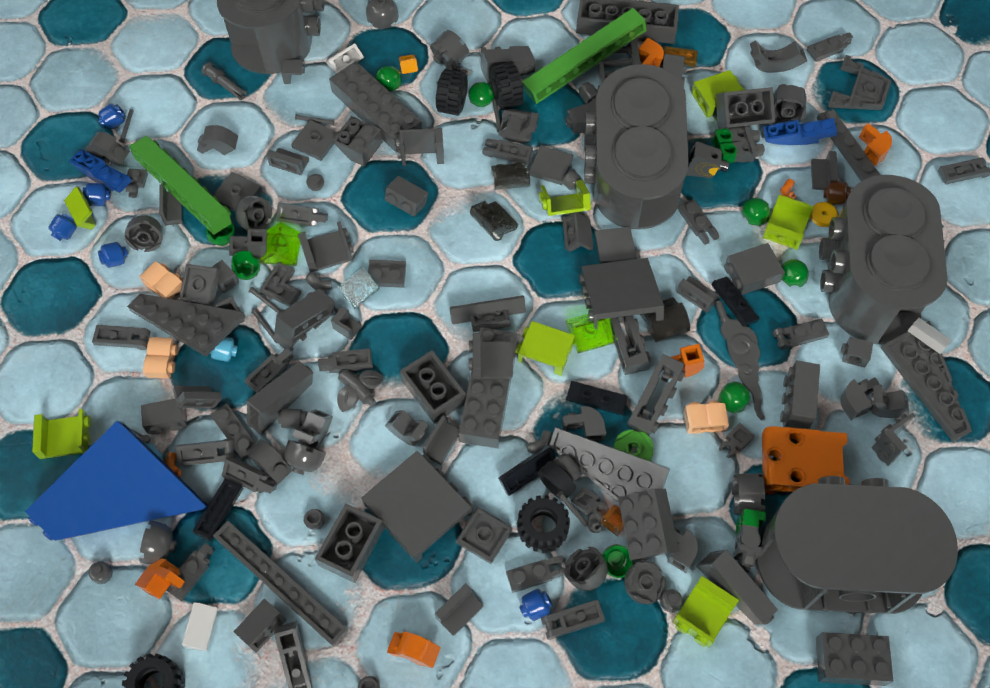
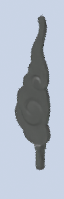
(743, 352)

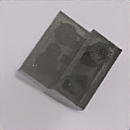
(510, 176)
(493, 219)
(674, 323)

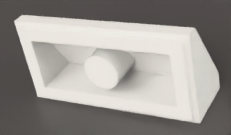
(345, 58)
(929, 335)
(200, 627)

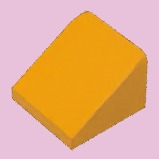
(408, 64)

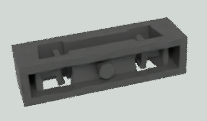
(630, 362)
(670, 367)

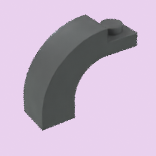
(777, 60)

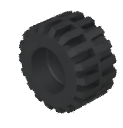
(506, 85)
(451, 92)
(548, 508)
(153, 664)

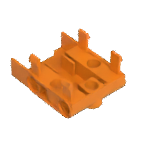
(810, 459)

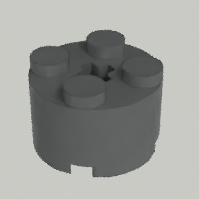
(449, 50)
(789, 103)
(748, 492)

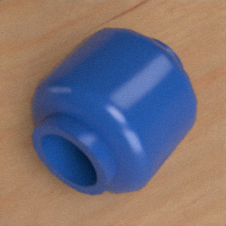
(111, 116)
(96, 194)
(62, 227)
(112, 254)
(535, 604)

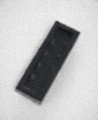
(735, 301)
(596, 398)
(526, 470)
(218, 509)

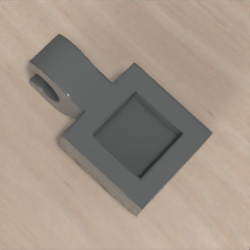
(138, 179)

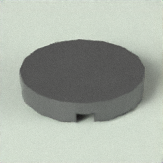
(644, 582)

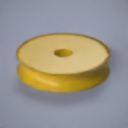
(823, 208)

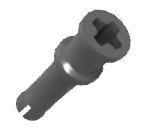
(219, 77)

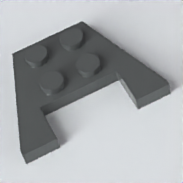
(868, 91)

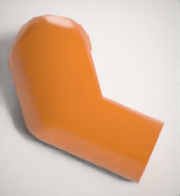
(786, 189)
(171, 460)

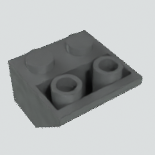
(358, 140)

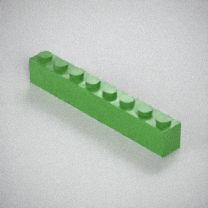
(584, 55)
(181, 184)

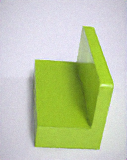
(80, 209)

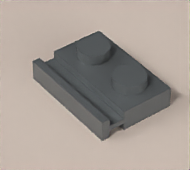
(388, 272)

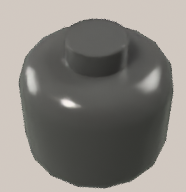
(570, 178)
(100, 572)
(671, 600)

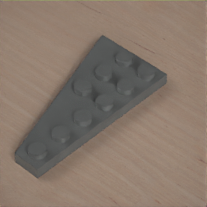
(191, 323)
(930, 380)
(608, 467)

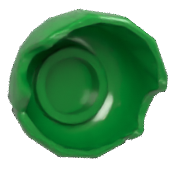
(389, 77)
(481, 94)
(756, 211)
(222, 237)
(245, 265)
(795, 273)
(735, 396)
(617, 560)

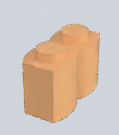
(162, 281)
(160, 357)
(705, 418)

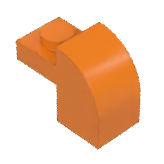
(651, 53)
(877, 143)
(692, 358)
(158, 578)
(414, 649)

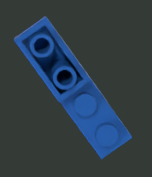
(799, 134)
(100, 172)

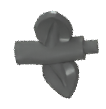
(357, 388)

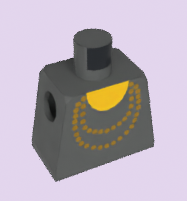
(705, 161)

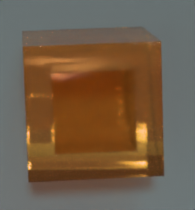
(613, 520)

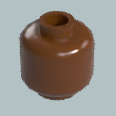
(837, 193)

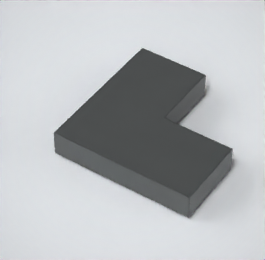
(277, 287)

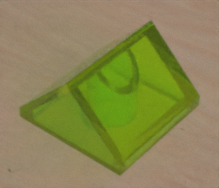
(282, 245)
(586, 336)

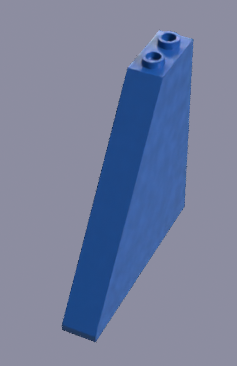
(112, 488)

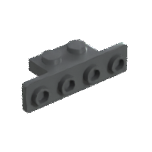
(488, 314)

